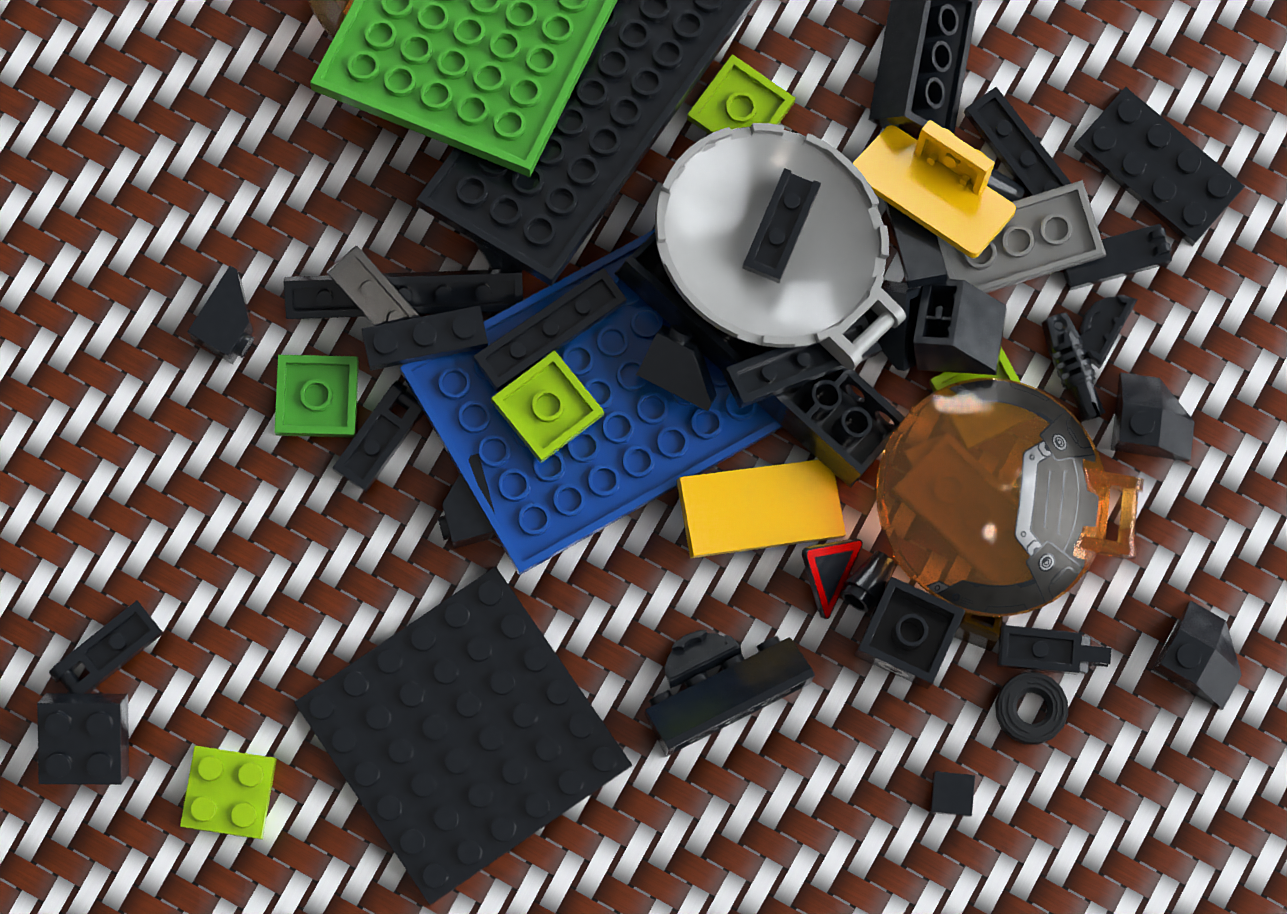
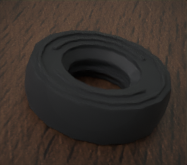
(1007, 711)

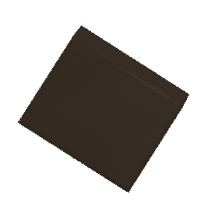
(979, 630)

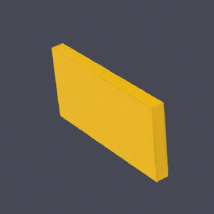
(760, 508)

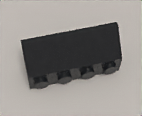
(923, 64)
(728, 695)

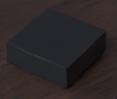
(952, 794)

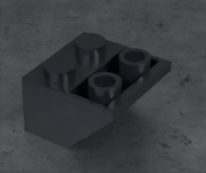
(958, 329)

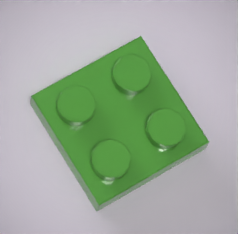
(316, 396)

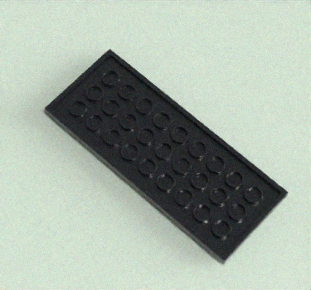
(619, 107)

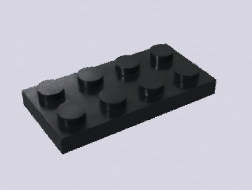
(1159, 166)

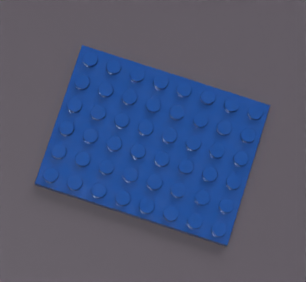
(609, 467)

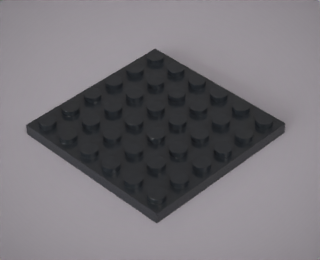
(463, 735)

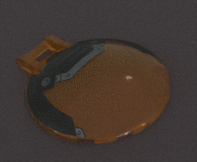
(998, 497)

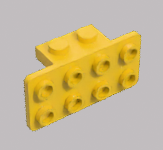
(937, 185)

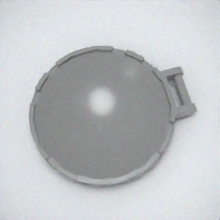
(835, 271)

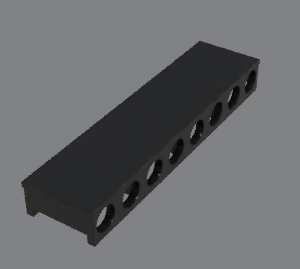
(820, 414)

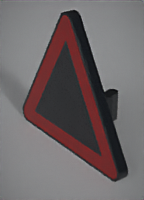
(827, 569)

